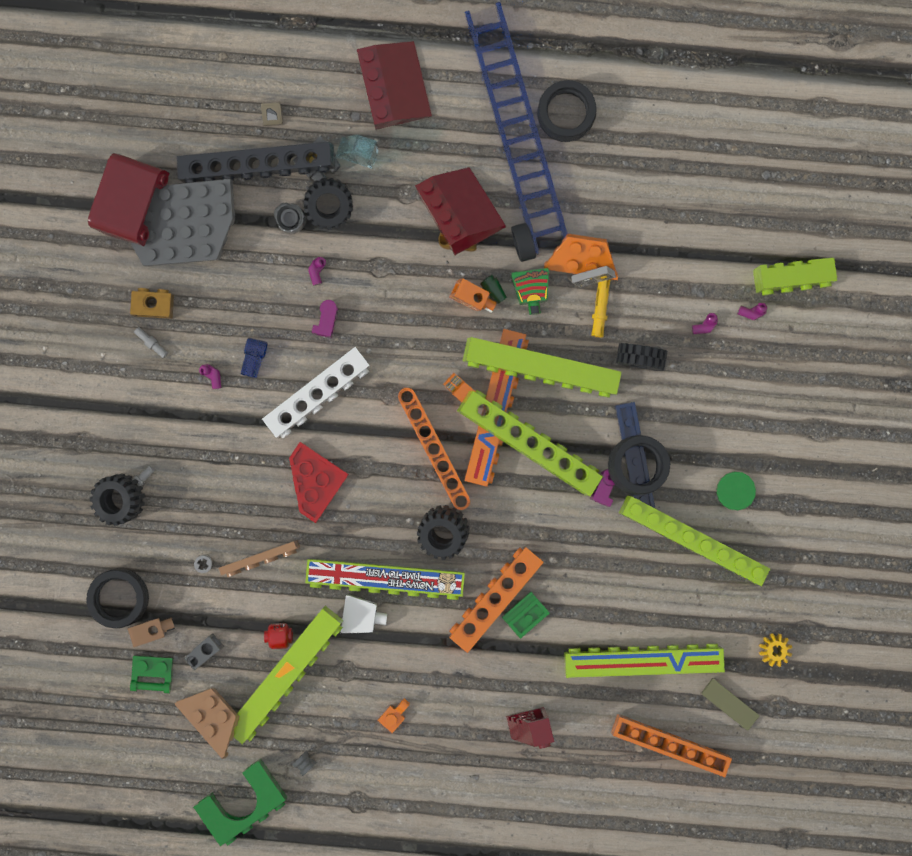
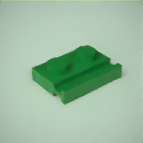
(525, 615)

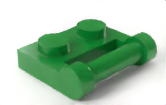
(151, 667)

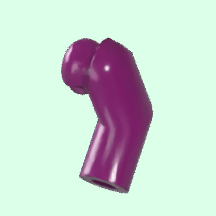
(315, 269)

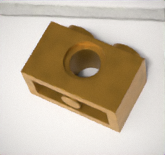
(140, 301)

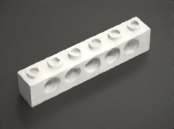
(274, 418)

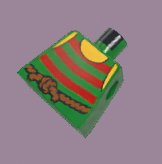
(531, 288)

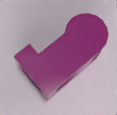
(327, 320)
(603, 490)

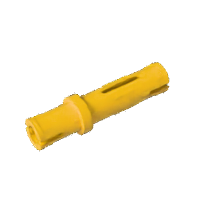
(600, 309)

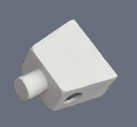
(361, 615)

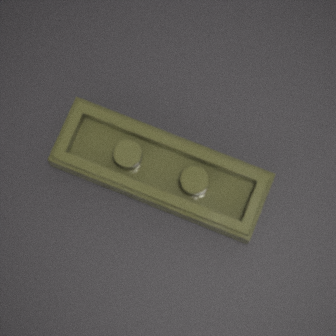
(730, 704)

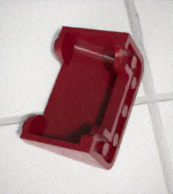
(125, 198)

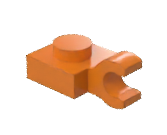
(393, 716)

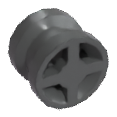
(304, 763)

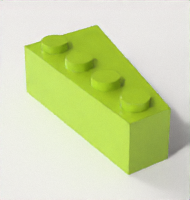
(794, 275)

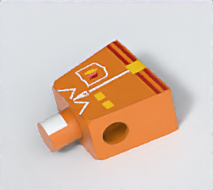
(464, 293)

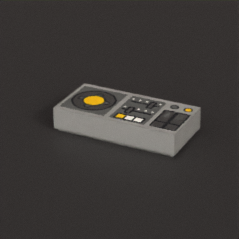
(593, 276)

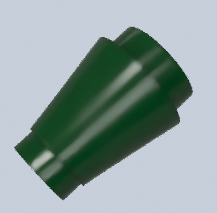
(495, 289)

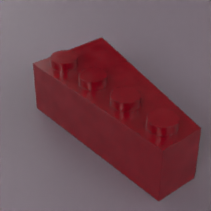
(531, 728)

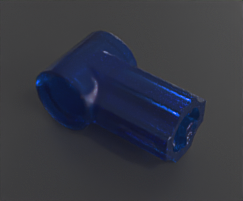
(254, 353)

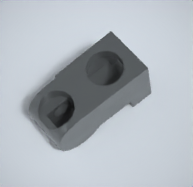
(204, 651)

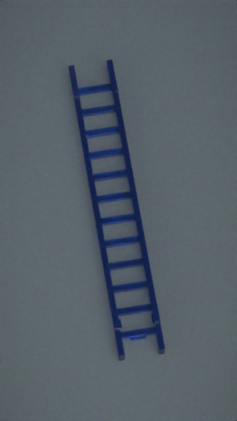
(529, 116)

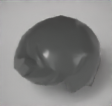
(290, 218)

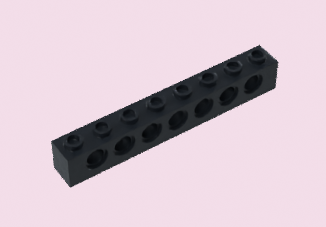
(188, 163)

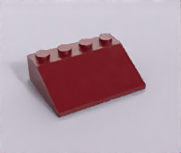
(394, 83)
(460, 208)

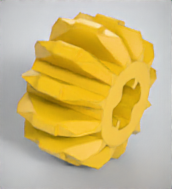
(782, 650)

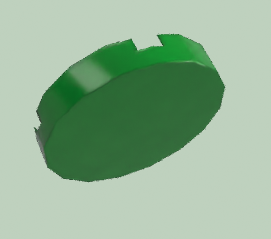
(736, 491)

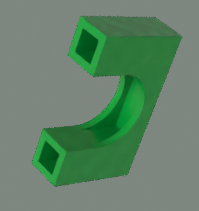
(226, 826)

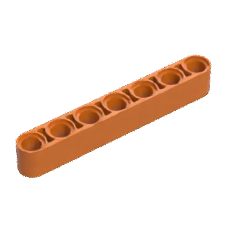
(433, 439)

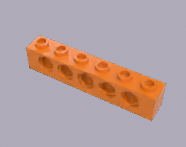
(468, 640)
(671, 745)

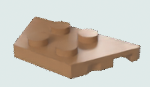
(211, 718)

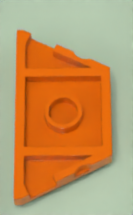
(580, 255)

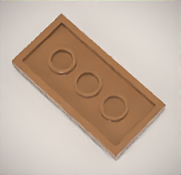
(253, 561)

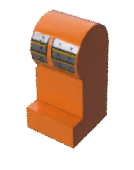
(457, 387)

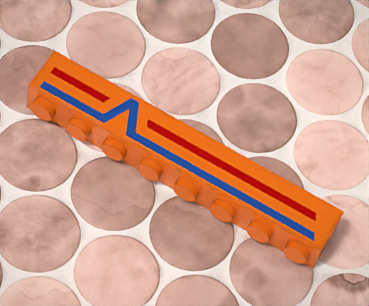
(486, 444)

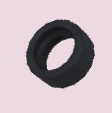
(523, 242)

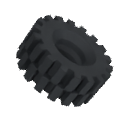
(641, 357)

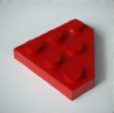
(314, 481)

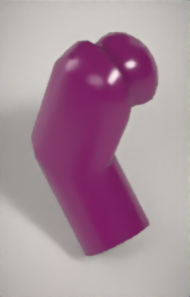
(753, 313)
(707, 326)
(211, 373)

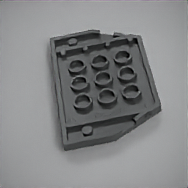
(188, 223)

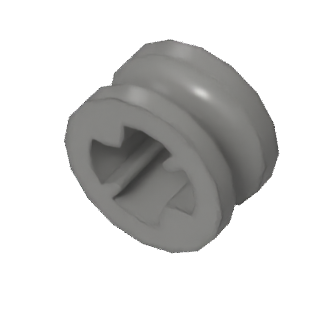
(197, 565)

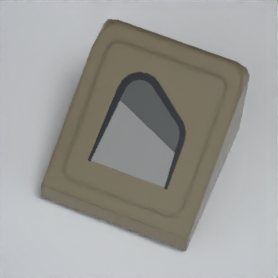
(272, 114)

